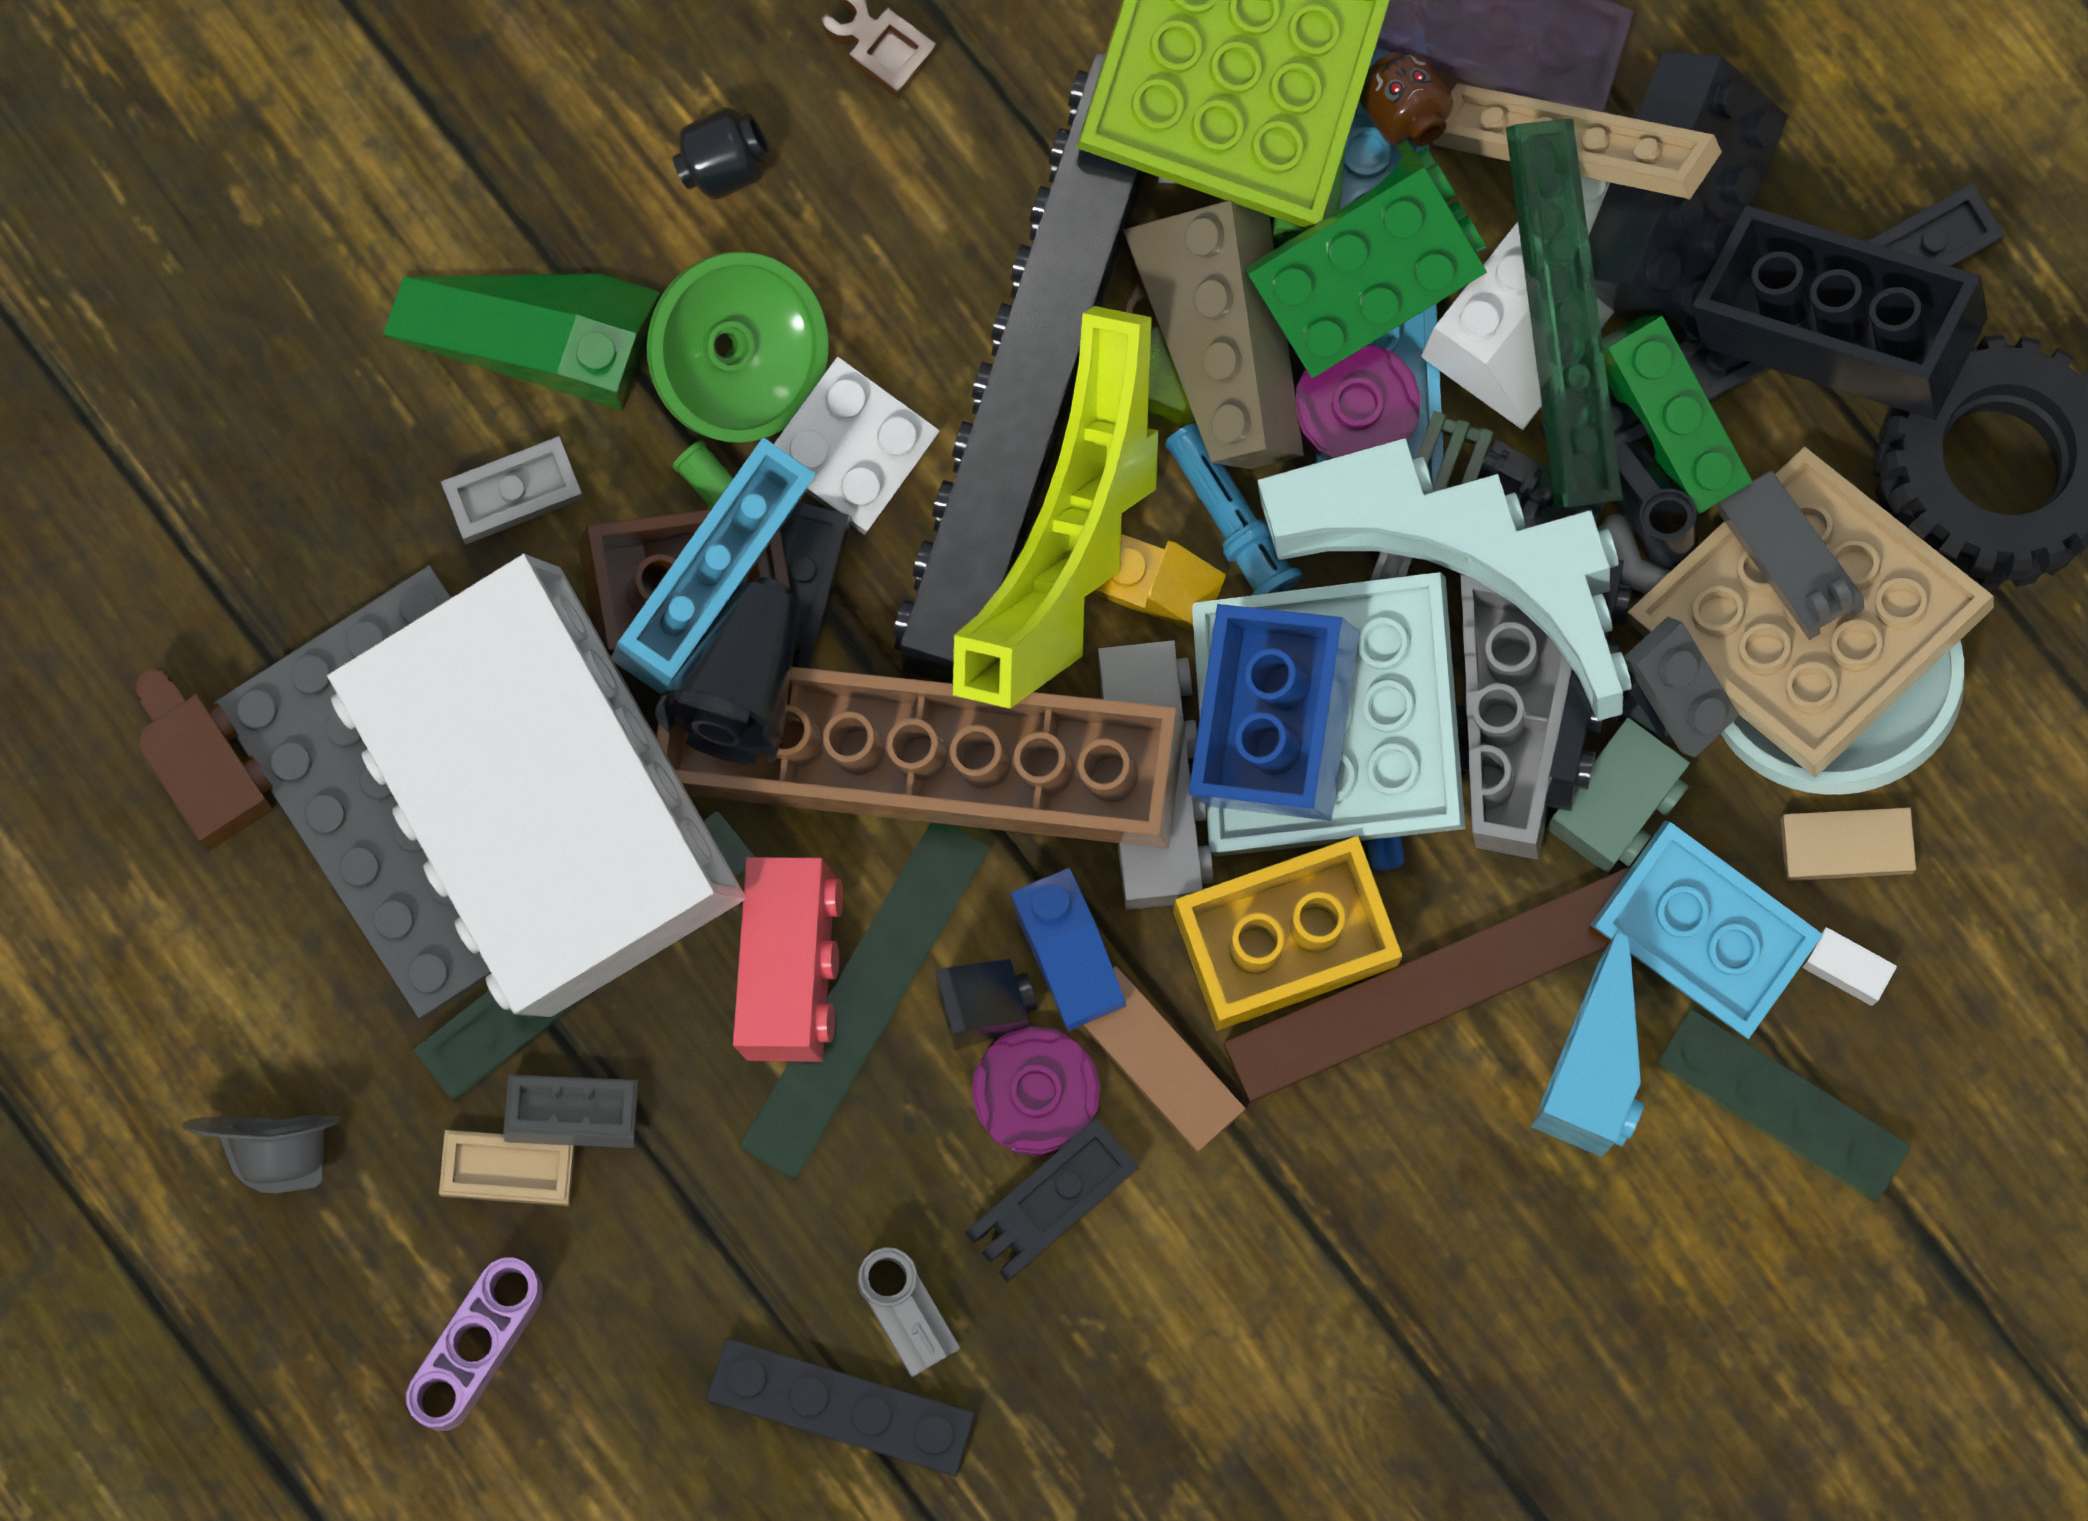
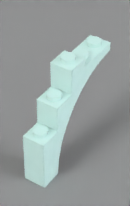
(1388, 505)

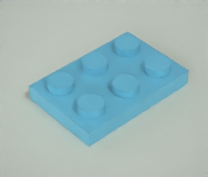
(1707, 929)

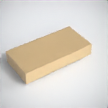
(1848, 844)
(496, 1170)

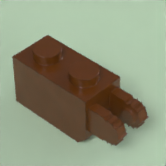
(197, 763)

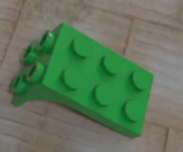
(1371, 264)

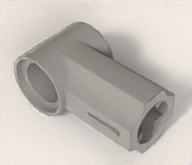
(909, 1316)

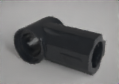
(1652, 501)

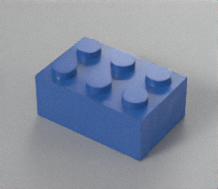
(1274, 712)

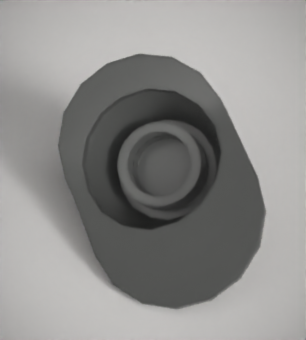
(271, 1152)

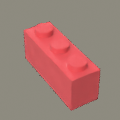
(786, 959)

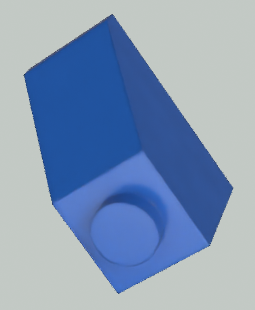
(1068, 949)

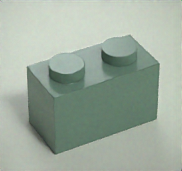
(1625, 789)

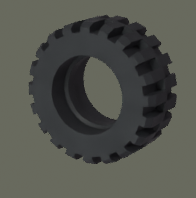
(1928, 503)

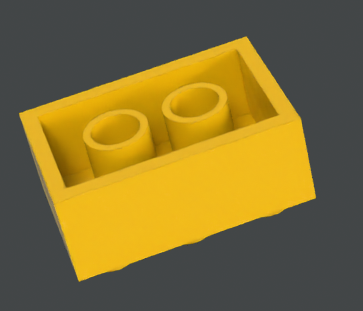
(1287, 933)

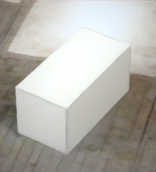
(1849, 967)

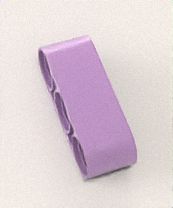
(445, 1361)

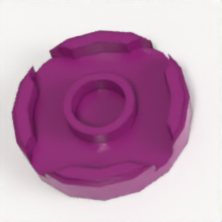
(1358, 403)
(1035, 1091)

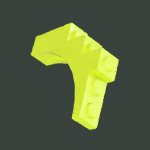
(1103, 469)

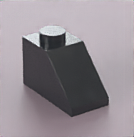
(984, 1001)

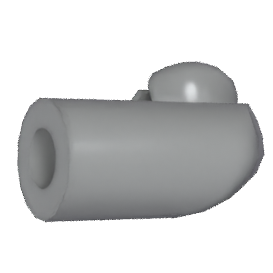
(1636, 572)

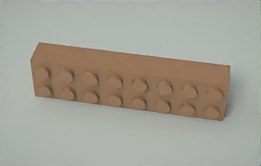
(958, 761)

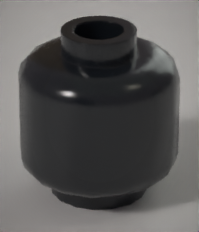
(721, 153)

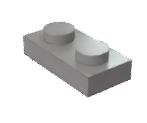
(512, 490)

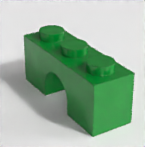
(1660, 387)

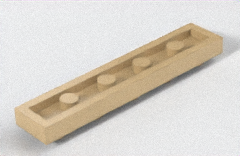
(1608, 144)

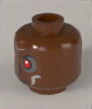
(1406, 99)

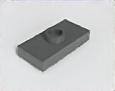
(571, 1111)

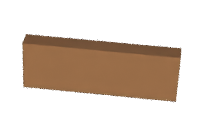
(1165, 1068)

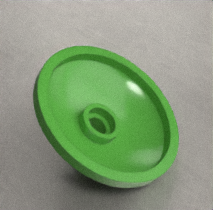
(772, 354)

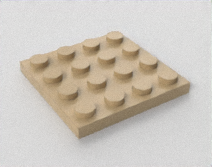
(1831, 688)

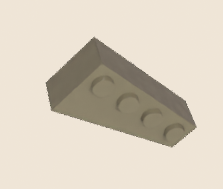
(1221, 330)

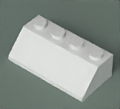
(1488, 334)

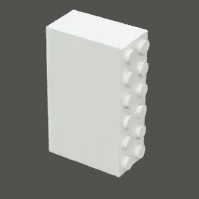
(533, 788)

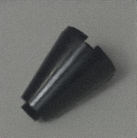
(738, 677)

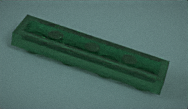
(1783, 1106)

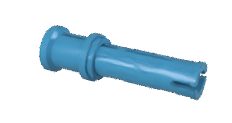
(1245, 536)

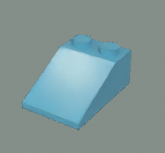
(1599, 1068)

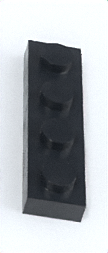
(1571, 763)
(840, 1407)

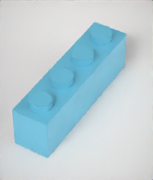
(712, 565)

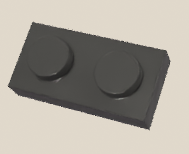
(1681, 686)

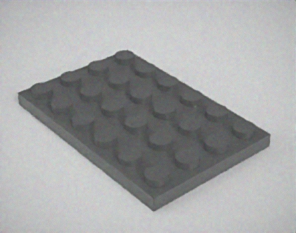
(344, 812)

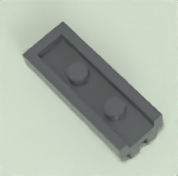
(1790, 554)

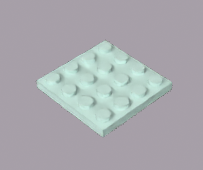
(1401, 720)

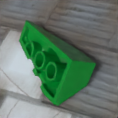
(544, 329)

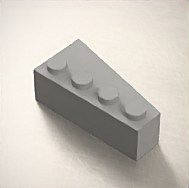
(1514, 718)

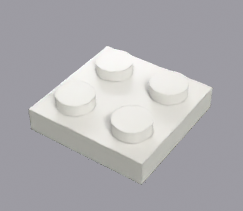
(855, 443)

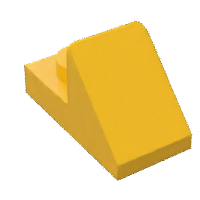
(1161, 581)

